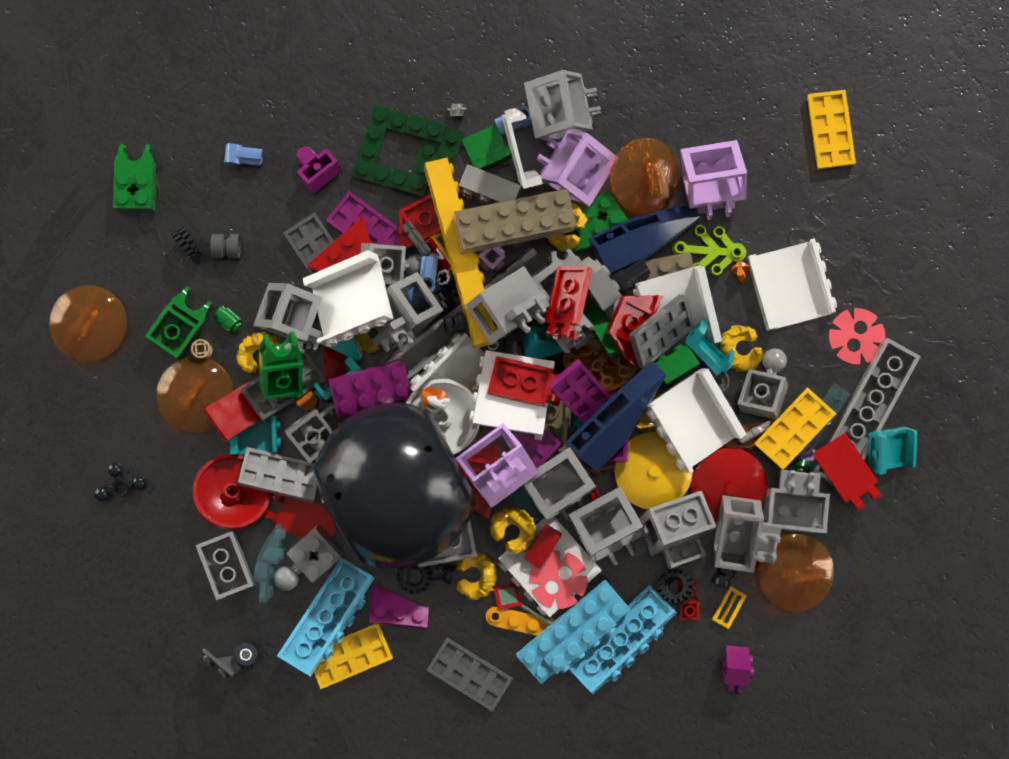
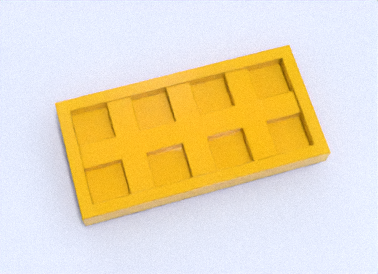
(831, 129)
(795, 428)
(354, 655)

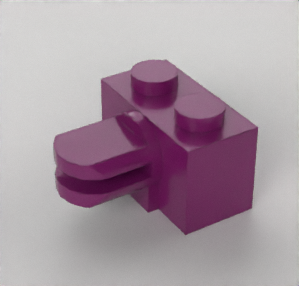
(316, 169)
(737, 667)

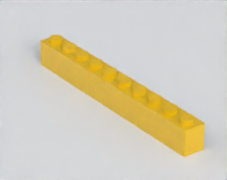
(465, 266)

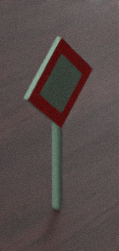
(508, 597)

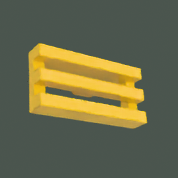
(721, 622)

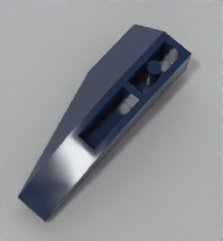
(640, 237)
(615, 421)

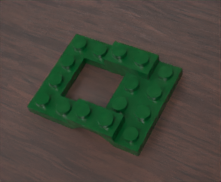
(436, 144)

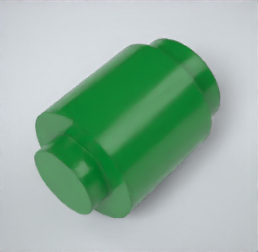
(227, 320)

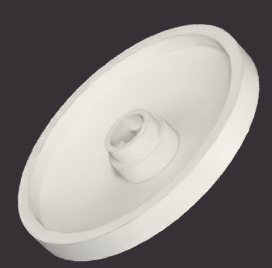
(456, 415)

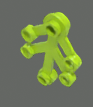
(713, 249)

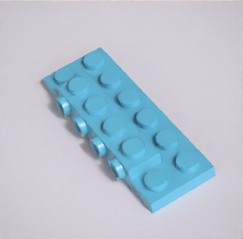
(327, 618)
(574, 632)
(629, 639)

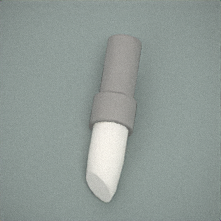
(754, 432)

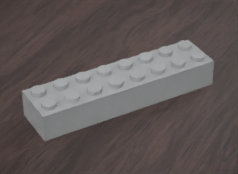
(874, 397)

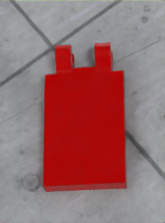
(567, 301)
(522, 382)
(232, 414)
(847, 471)
(301, 516)

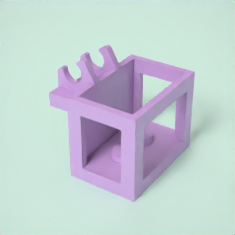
(577, 165)
(714, 177)
(503, 475)

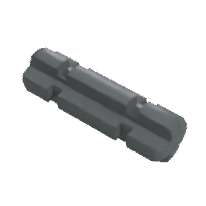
(416, 238)

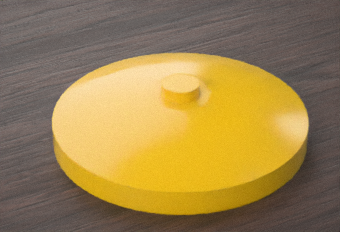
(651, 473)

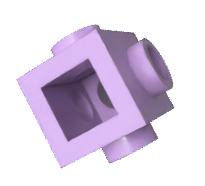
(497, 253)

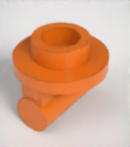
(741, 269)
(308, 401)

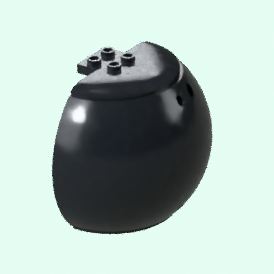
(393, 485)

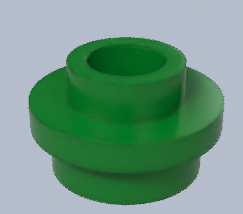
(801, 466)

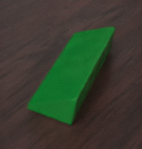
(601, 323)

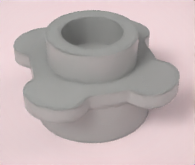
(457, 110)

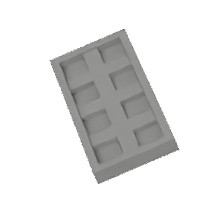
(278, 475)

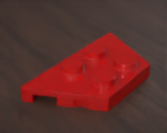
(422, 216)
(343, 247)
(629, 315)
(477, 462)

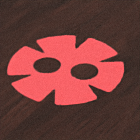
(846, 324)
(574, 584)

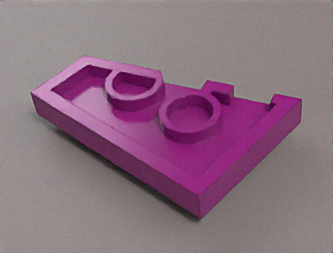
(395, 610)

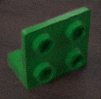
(486, 148)

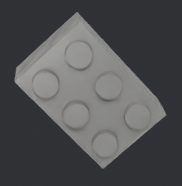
(487, 187)
(225, 565)

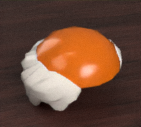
(434, 398)

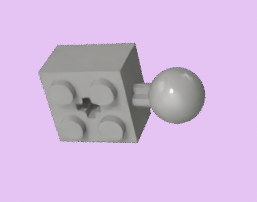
(394, 261)
(601, 288)
(759, 383)
(312, 566)

